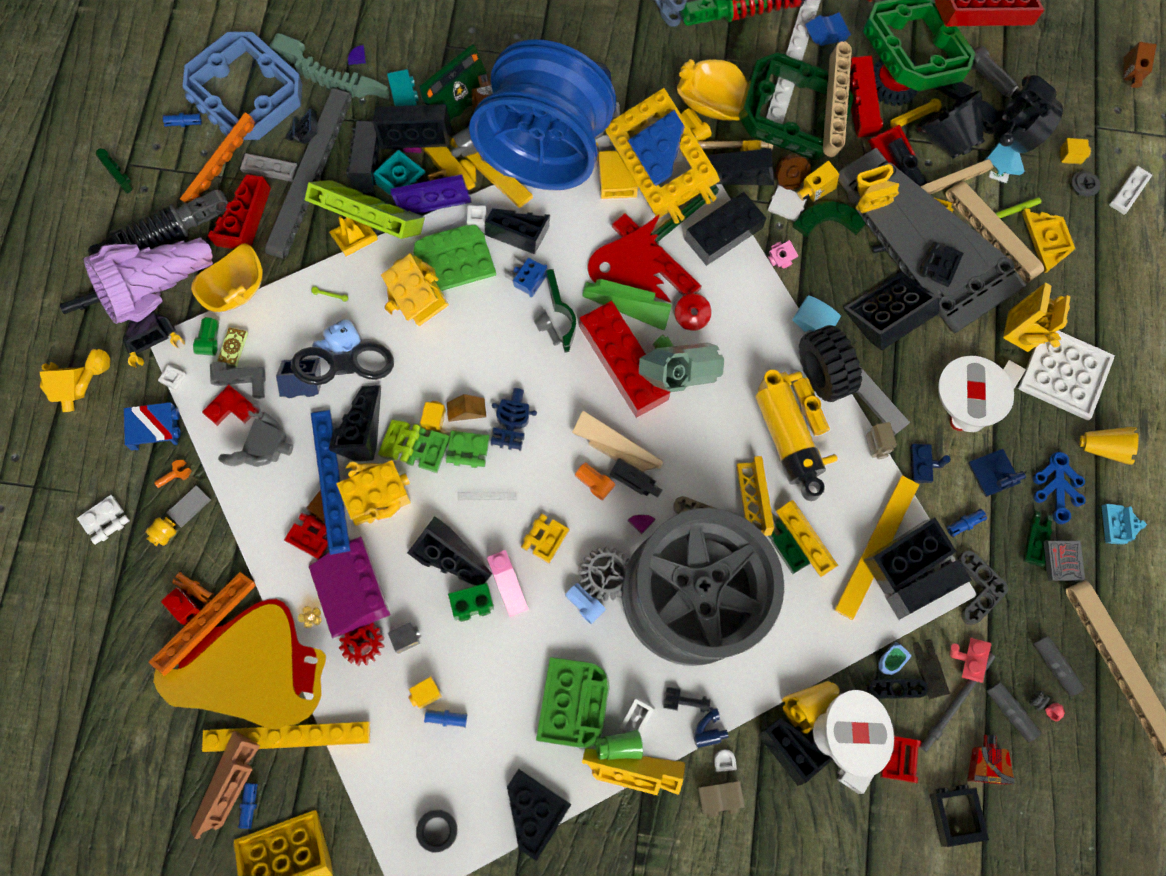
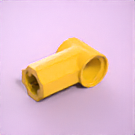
(700, 130)

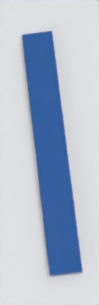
(329, 475)

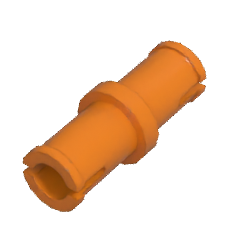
(193, 588)

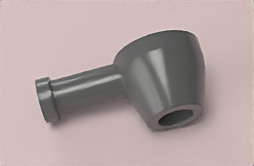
(544, 323)

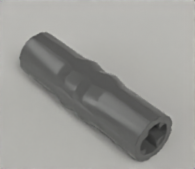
(1060, 667)
(1014, 712)

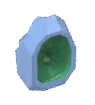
(893, 659)

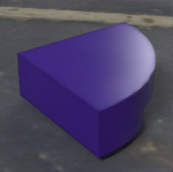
(357, 56)

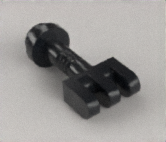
(704, 704)

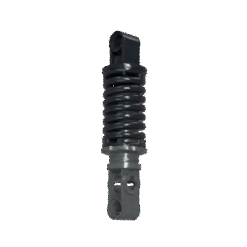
(168, 225)

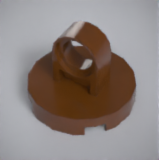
(792, 171)

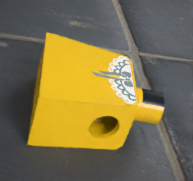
(819, 182)

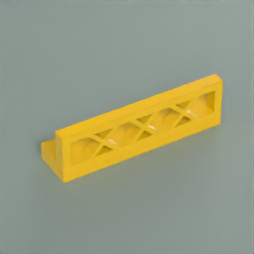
(762, 501)

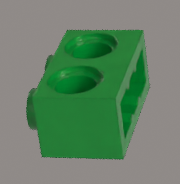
(470, 596)

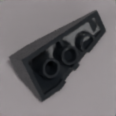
(445, 550)

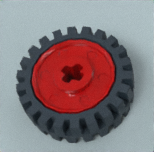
(889, 89)

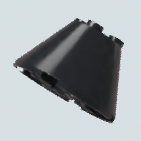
(956, 127)

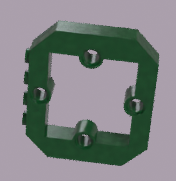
(759, 92)

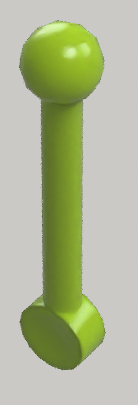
(315, 291)

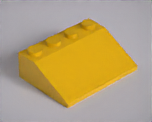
(285, 849)

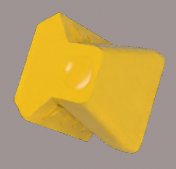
(875, 188)

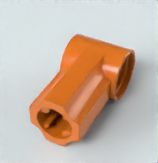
(599, 484)

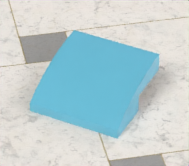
(815, 315)

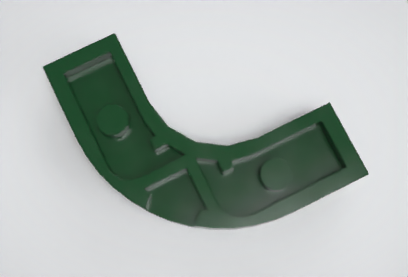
(829, 212)

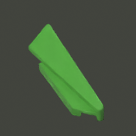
(630, 301)

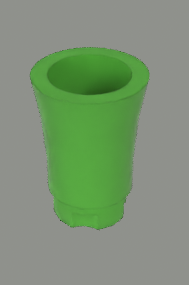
(620, 746)

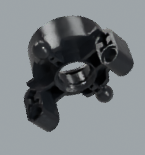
(1027, 118)

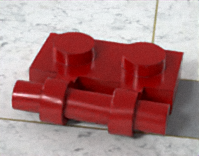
(305, 540)

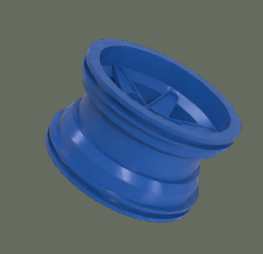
(543, 115)

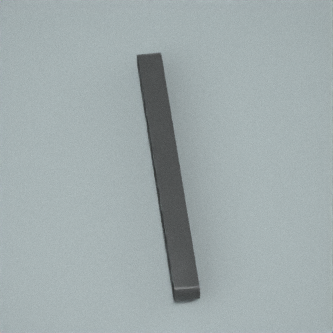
(308, 171)

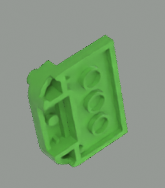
(457, 256)
(573, 704)

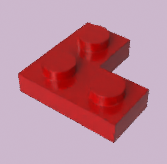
(229, 402)

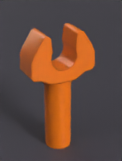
(174, 473)

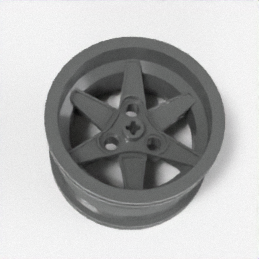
(749, 550)

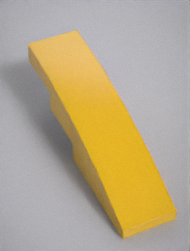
(443, 159)

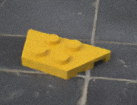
(1049, 237)

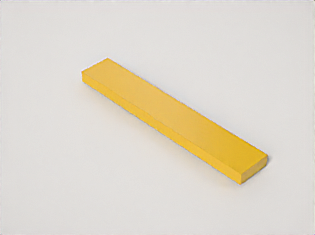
(507, 185)

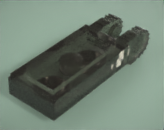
(931, 670)

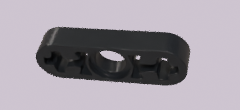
(911, 683)

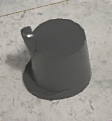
(464, 144)

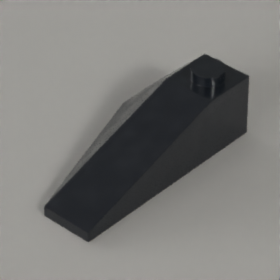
(359, 430)

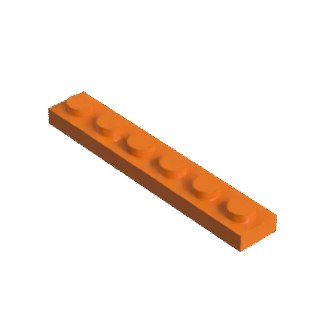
(219, 158)
(201, 624)

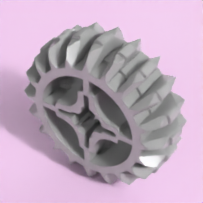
(614, 576)

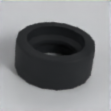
(421, 826)

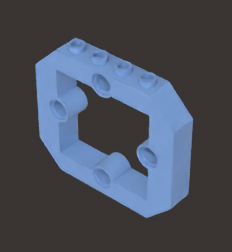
(215, 62)

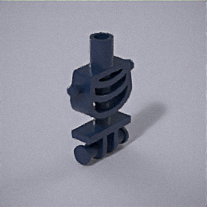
(517, 412)

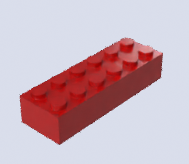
(989, 12)
(621, 357)

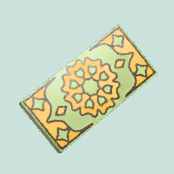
(232, 347)

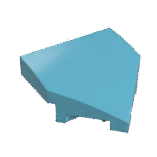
(1006, 160)
(1120, 524)

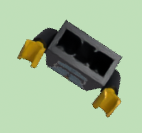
(148, 333)

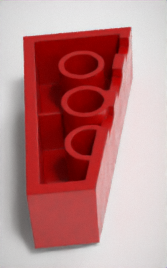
(865, 103)
(242, 214)

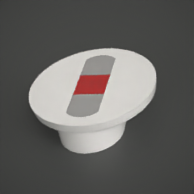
(975, 392)
(856, 733)

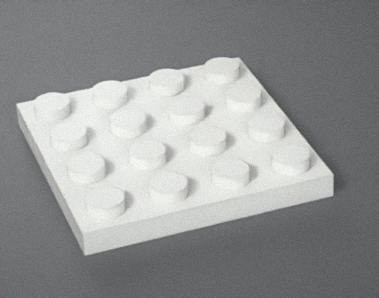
(1067, 375)

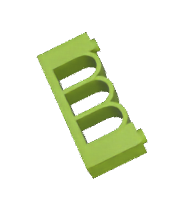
(364, 209)

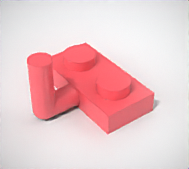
(974, 659)

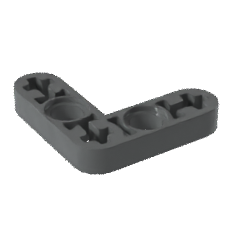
(988, 590)

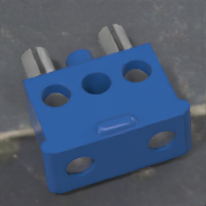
(529, 276)

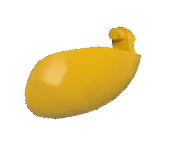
(712, 88)
(229, 281)

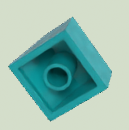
(397, 172)

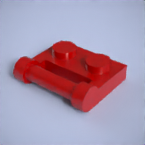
(895, 766)

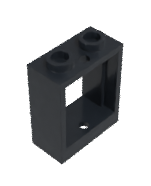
(941, 821)

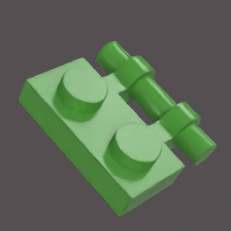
(468, 443)
(433, 453)

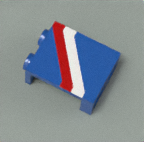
(151, 424)

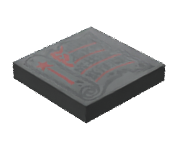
(1064, 561)

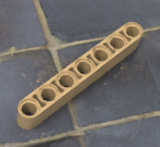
(837, 99)
(994, 230)

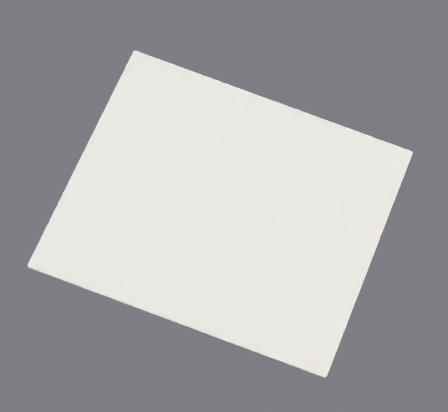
(497, 662)

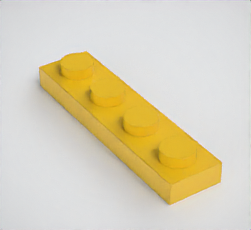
(807, 538)

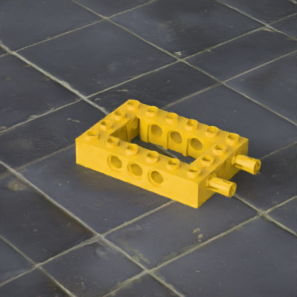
(681, 189)

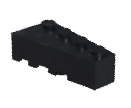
(930, 588)

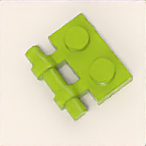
(394, 440)

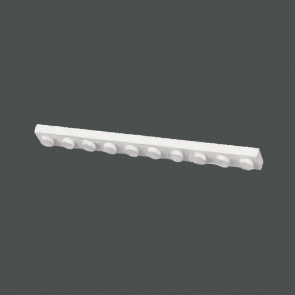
(795, 50)

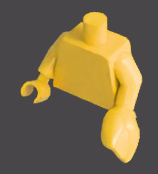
(72, 383)

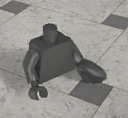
(263, 443)

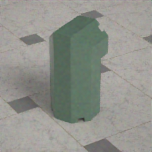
(682, 366)

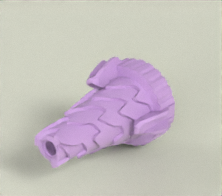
(132, 279)

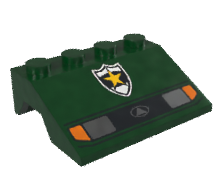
(455, 83)

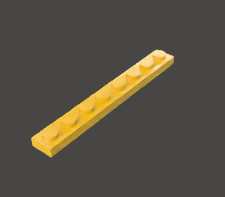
(292, 736)

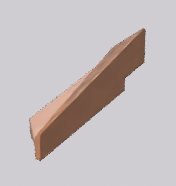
(225, 784)

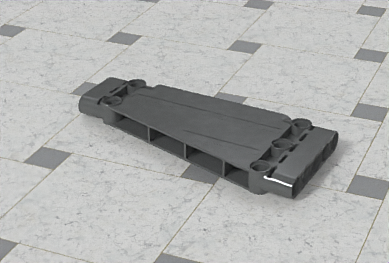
(911, 227)

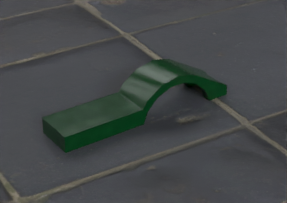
(562, 308)

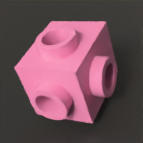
(788, 251)

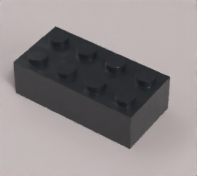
(412, 126)
(725, 228)
(909, 555)

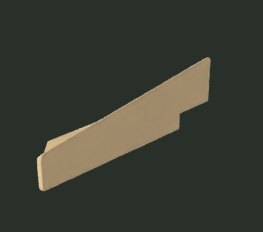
(614, 444)

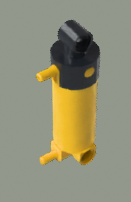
(790, 433)

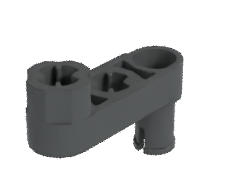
(222, 376)

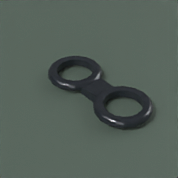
(342, 363)

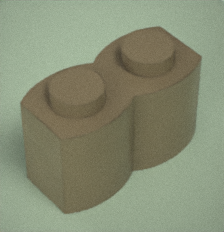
(881, 440)
(720, 798)

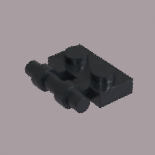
(946, 266)

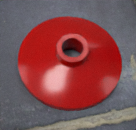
(684, 316)

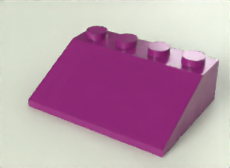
(349, 589)

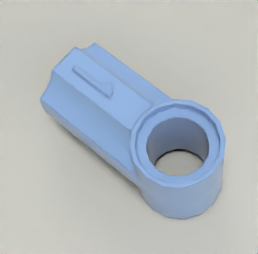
(589, 607)

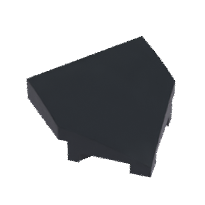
(304, 129)

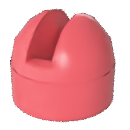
(1055, 711)

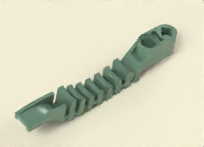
(292, 50)

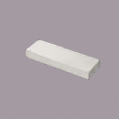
(1130, 190)

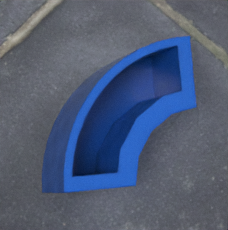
(828, 29)

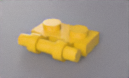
(549, 542)

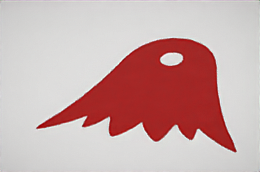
(631, 261)

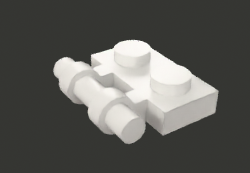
(100, 515)

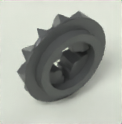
(1089, 179)

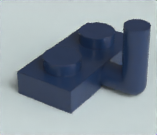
(922, 463)

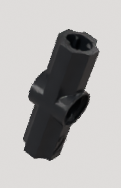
(901, 156)

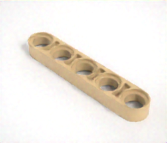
(956, 177)

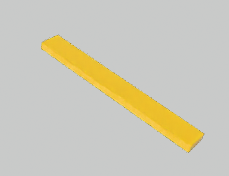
(881, 536)

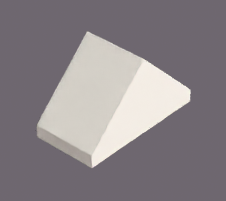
(637, 715)

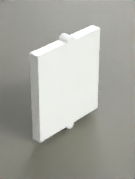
(786, 204)

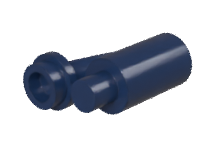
(710, 737)

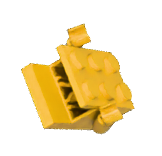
(413, 289)
(1037, 319)
(373, 492)

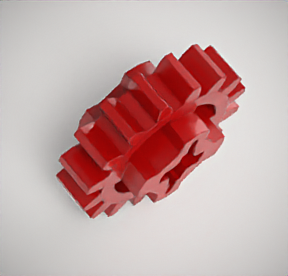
(360, 651)

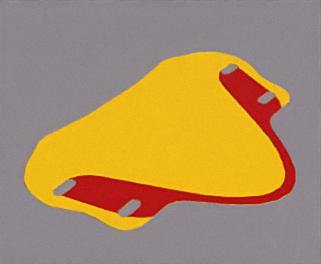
(249, 670)

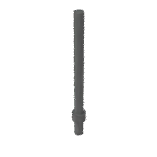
(936, 731)

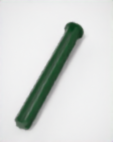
(688, 210)

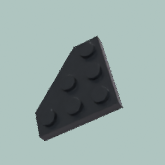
(534, 813)

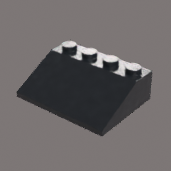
(892, 310)

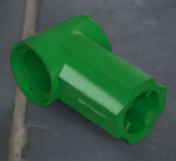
(206, 341)

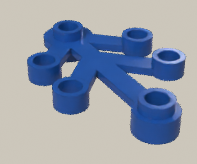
(1060, 485)

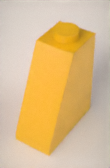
(615, 177)

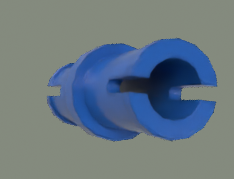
(182, 120)
(966, 522)
(445, 718)
(248, 805)

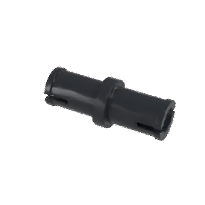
(80, 302)

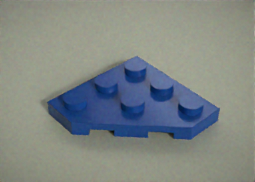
(659, 146)

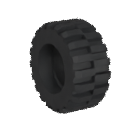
(830, 363)

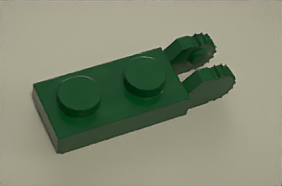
(113, 168)
(1037, 536)
(788, 548)

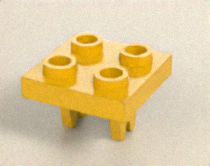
(352, 235)

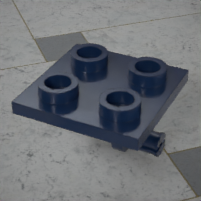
(995, 472)

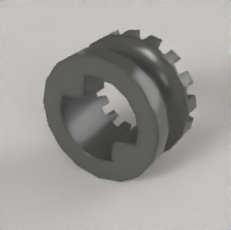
(1039, 701)

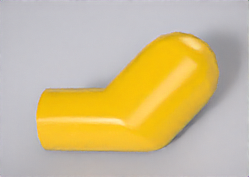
(469, 168)

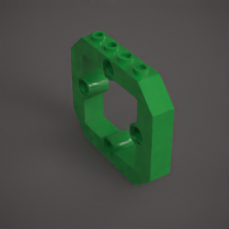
(888, 47)

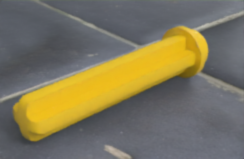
(933, 106)

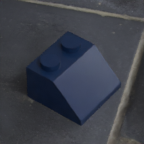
(290, 386)

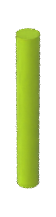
(1014, 209)

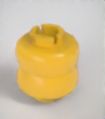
(161, 531)

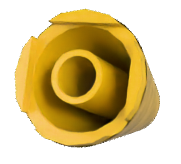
(1114, 444)
(808, 704)

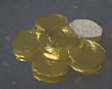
(310, 616)

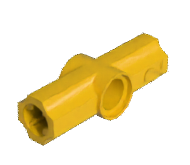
(807, 396)

